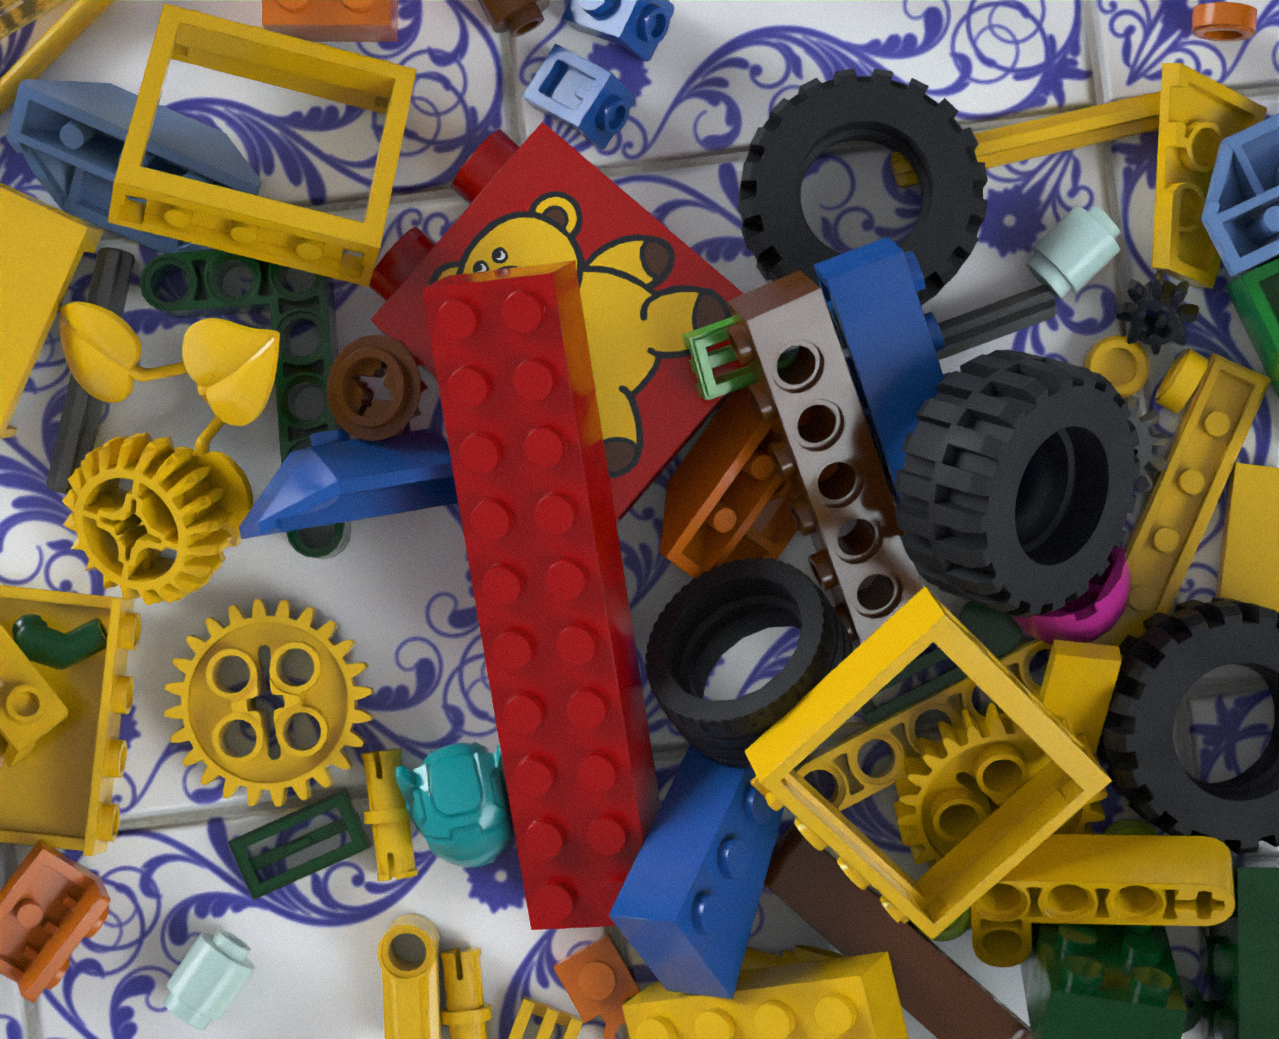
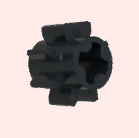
(1159, 328)

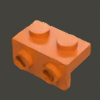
(45, 916)

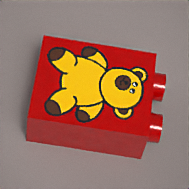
(633, 279)

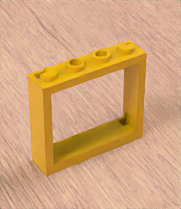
(245, 221)
(990, 848)

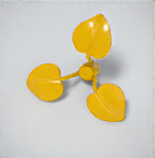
(226, 360)

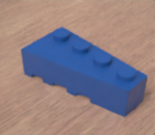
(888, 338)
(699, 878)

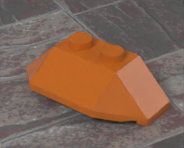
(728, 494)

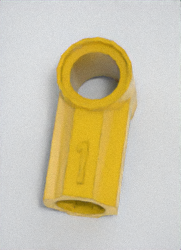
(409, 987)

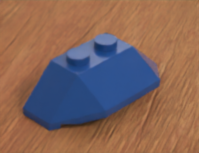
(354, 481)

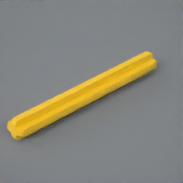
(1054, 134)

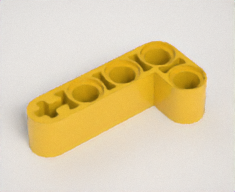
(1107, 883)

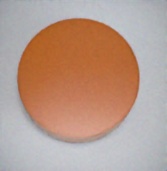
(1224, 21)

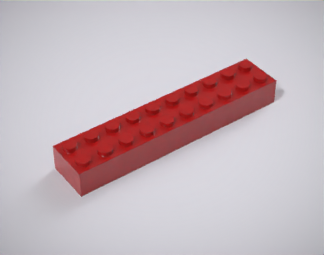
(546, 582)

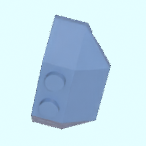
(75, 142)
(1244, 198)

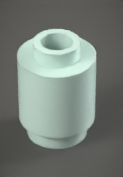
(1074, 250)
(208, 978)

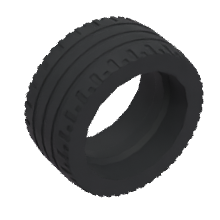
(714, 616)

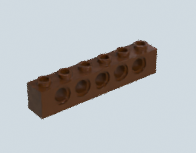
(764, 326)

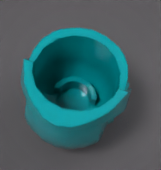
(460, 803)

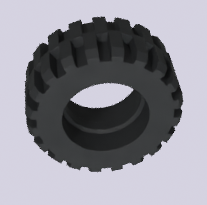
(876, 112)
(1017, 482)
(1142, 714)

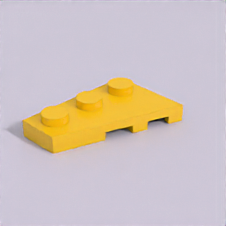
(1192, 123)

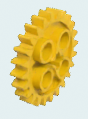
(211, 707)
(939, 782)

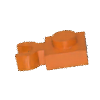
(598, 983)

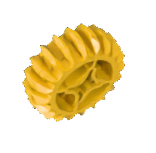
(131, 528)

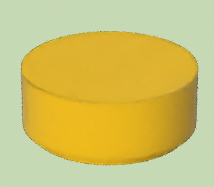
(1119, 363)
(1181, 380)

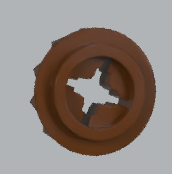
(352, 398)

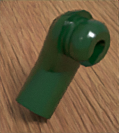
(56, 648)

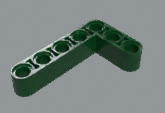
(287, 312)

